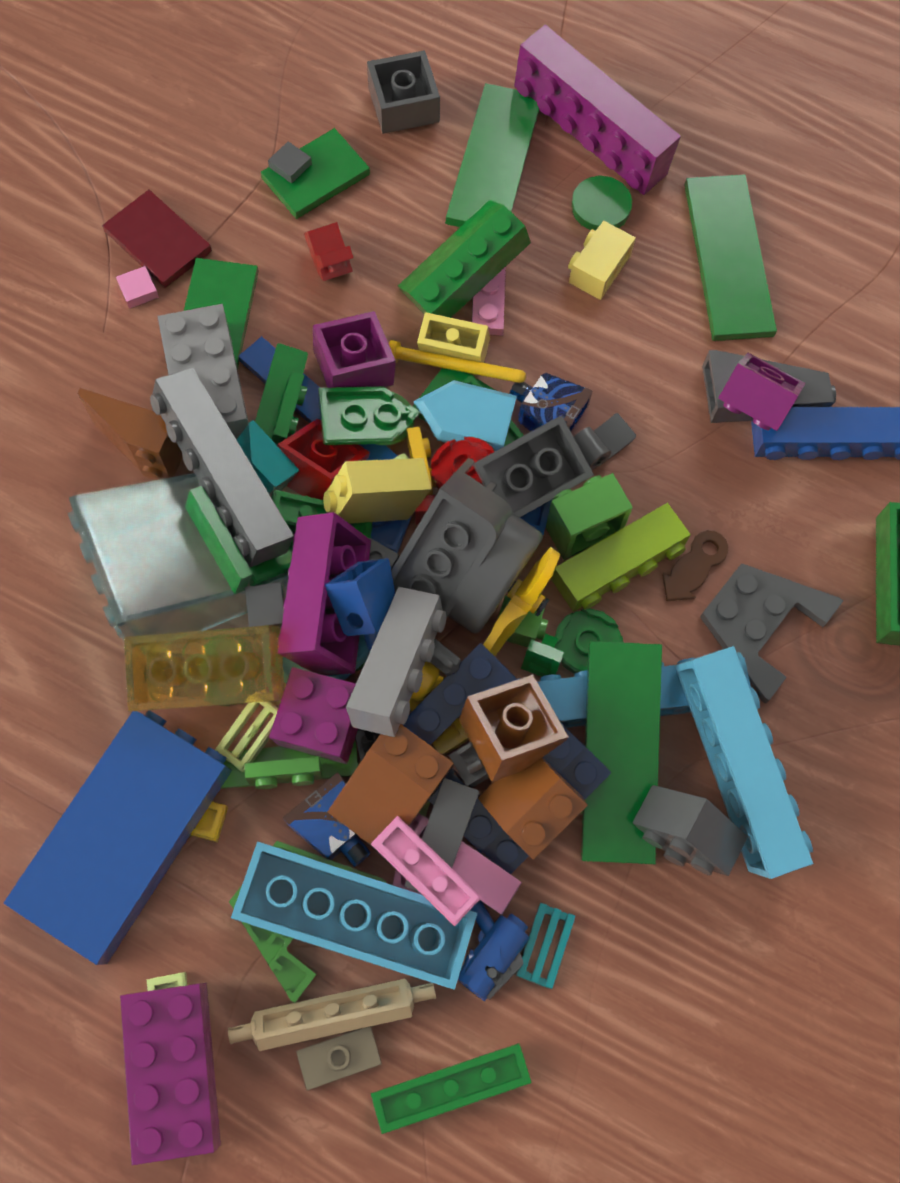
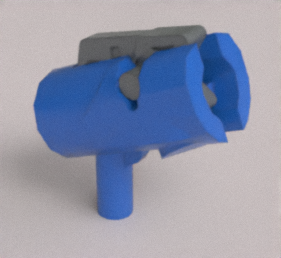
(496, 955)

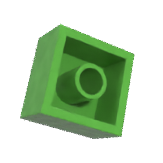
(587, 515)

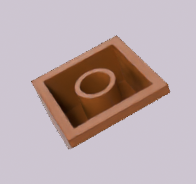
(511, 726)
(533, 805)

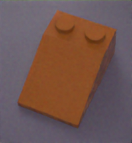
(136, 433)
(390, 782)

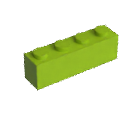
(620, 557)

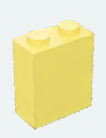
(378, 490)

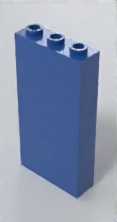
(119, 836)

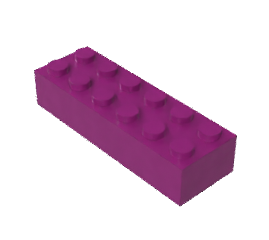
(595, 110)

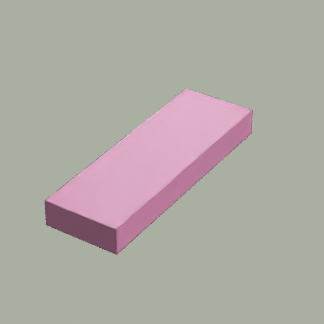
(426, 871)

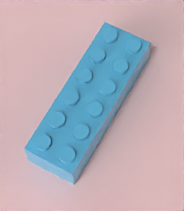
(745, 763)
(352, 915)

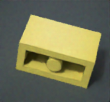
(601, 259)
(453, 337)

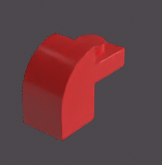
(329, 251)

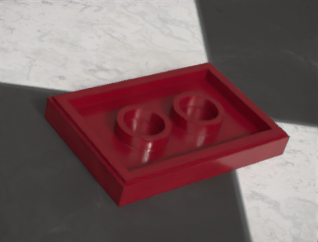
(157, 238)

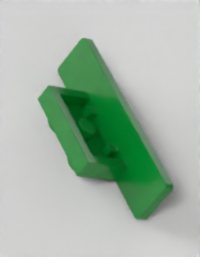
(282, 393)

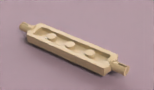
(331, 1014)

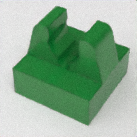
(542, 657)

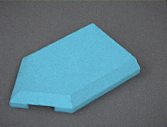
(468, 411)

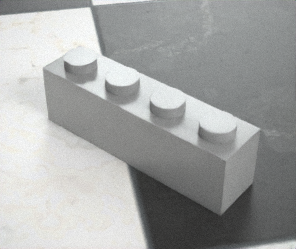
(396, 662)

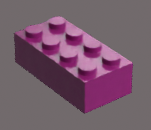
(310, 629)
(169, 1074)

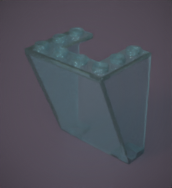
(153, 559)

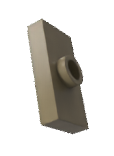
(338, 1057)

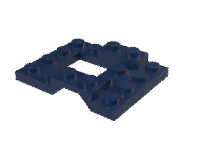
(444, 705)

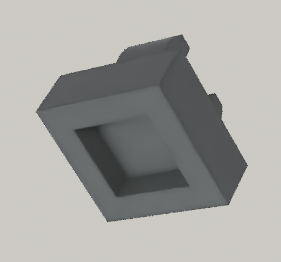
(469, 765)

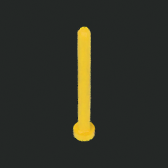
(456, 364)

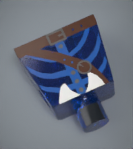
(549, 400)

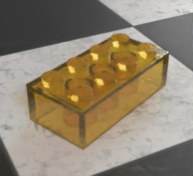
(203, 668)

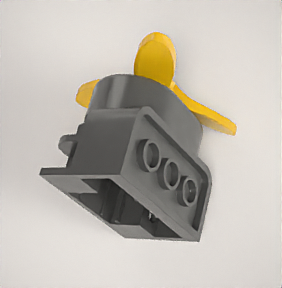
(471, 554)

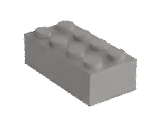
(203, 342)

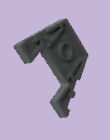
(752, 609)

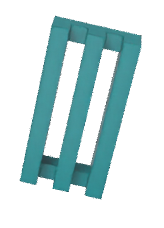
(555, 914)

